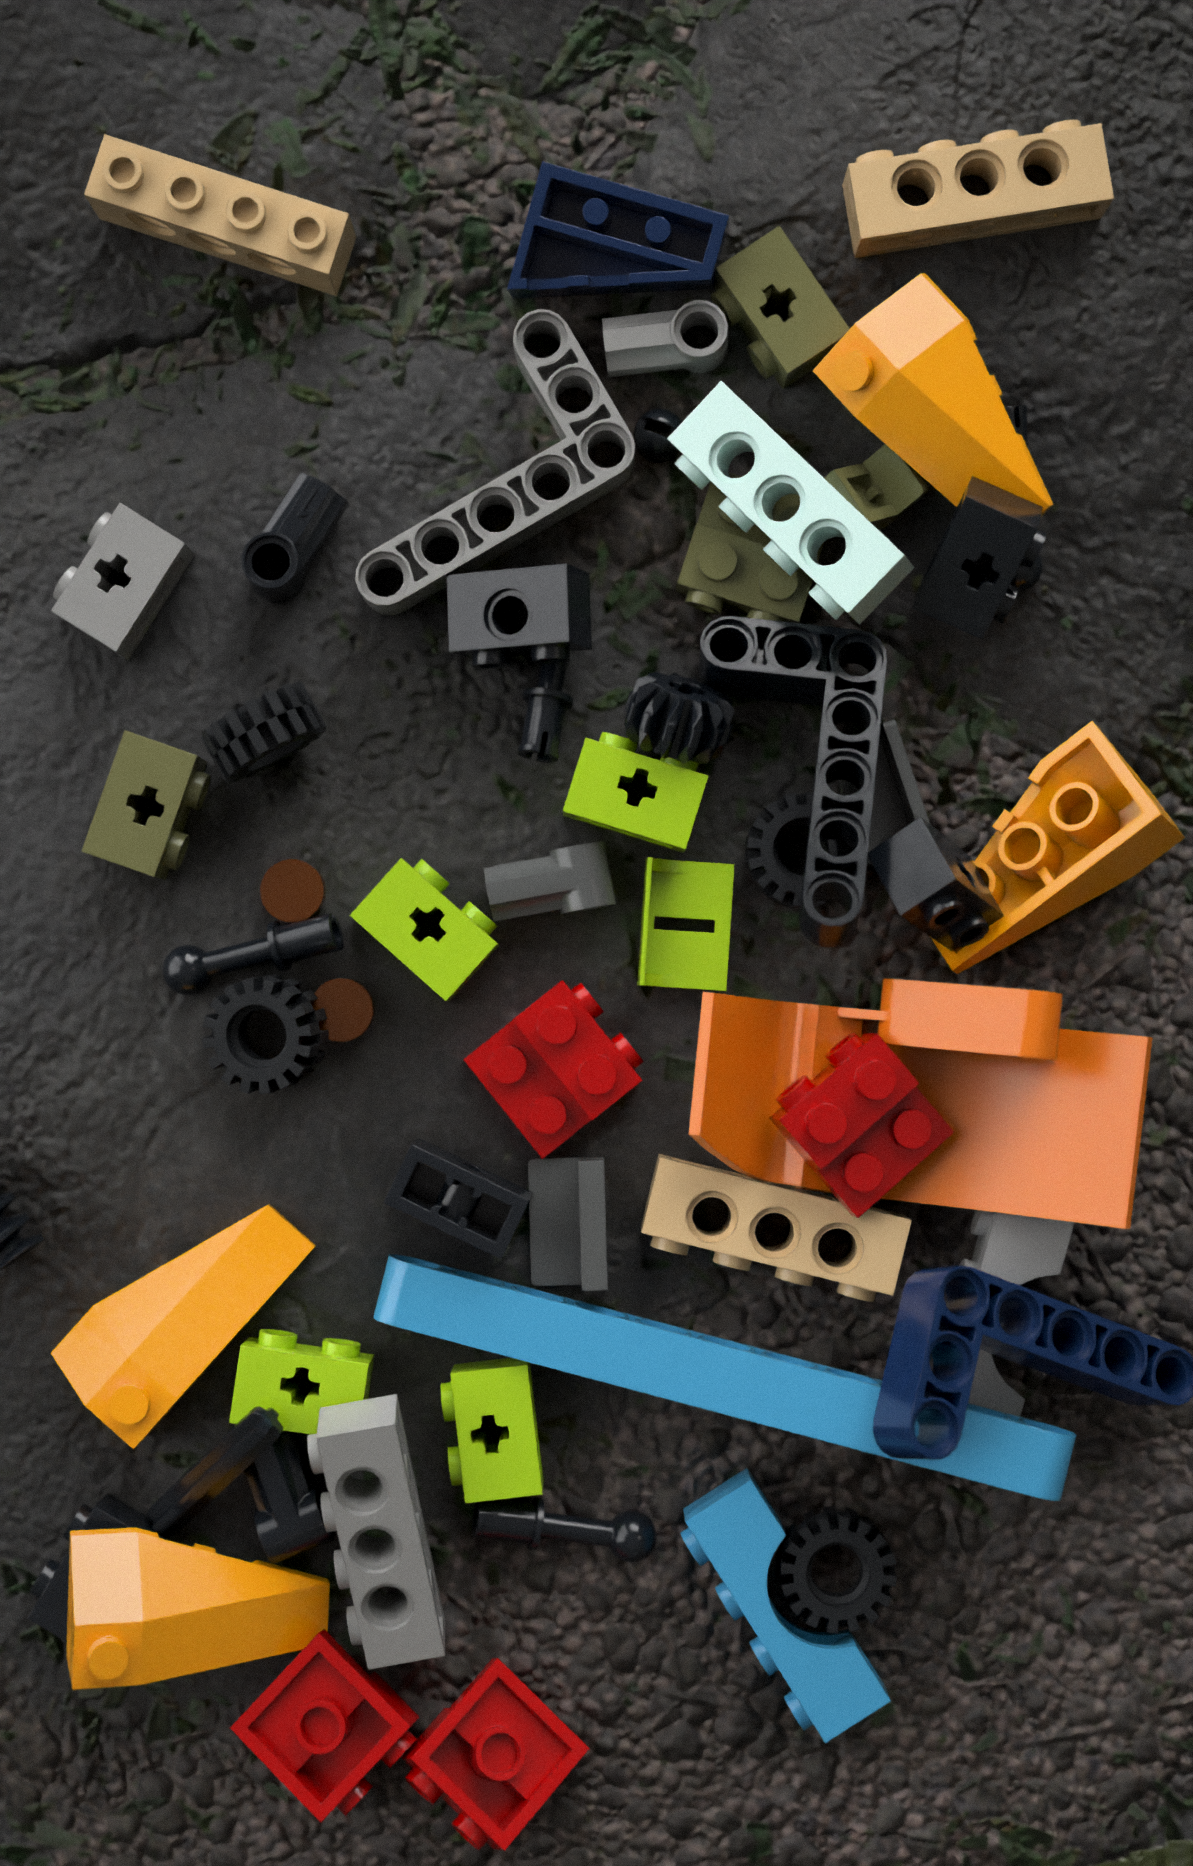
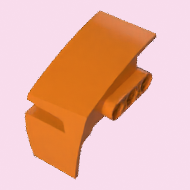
(1035, 1110)

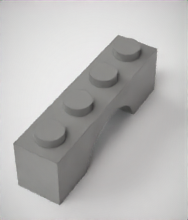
(1016, 1251)

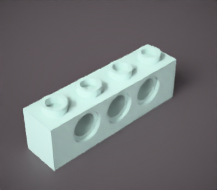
(726, 427)

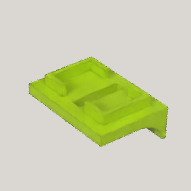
(686, 892)

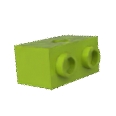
(600, 802)
(390, 915)
(276, 1356)
(501, 1468)

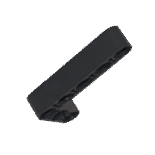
(837, 755)

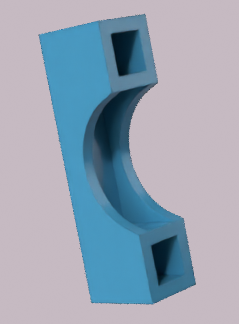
(825, 1670)

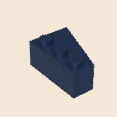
(612, 239)

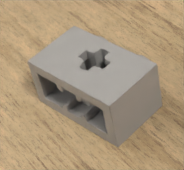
(113, 613)

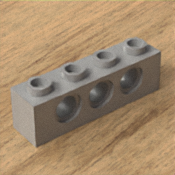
(373, 1439)

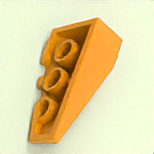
(928, 396)
(1066, 841)
(164, 1330)
(174, 1610)

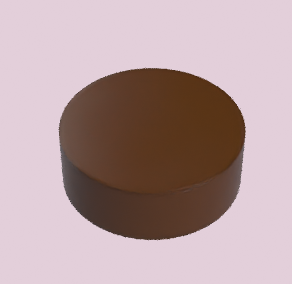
(292, 890)
(347, 1008)

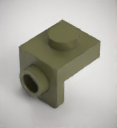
(879, 486)

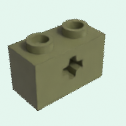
(777, 274)
(138, 773)

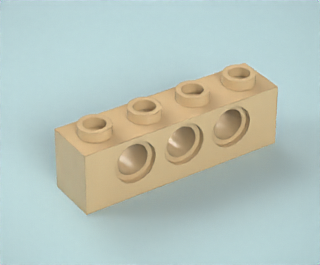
(220, 215)
(886, 224)
(876, 1235)

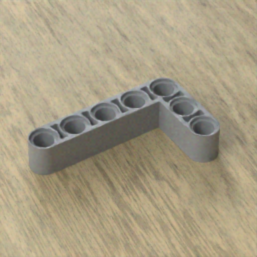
(515, 488)

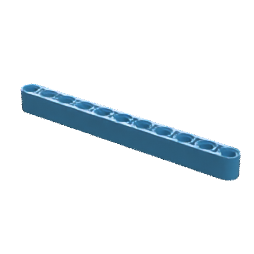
(703, 1371)

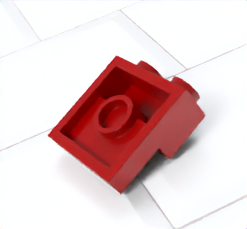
(555, 1067)
(860, 1121)
(326, 1727)
(493, 1757)

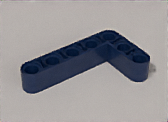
(1082, 1352)

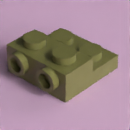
(734, 571)

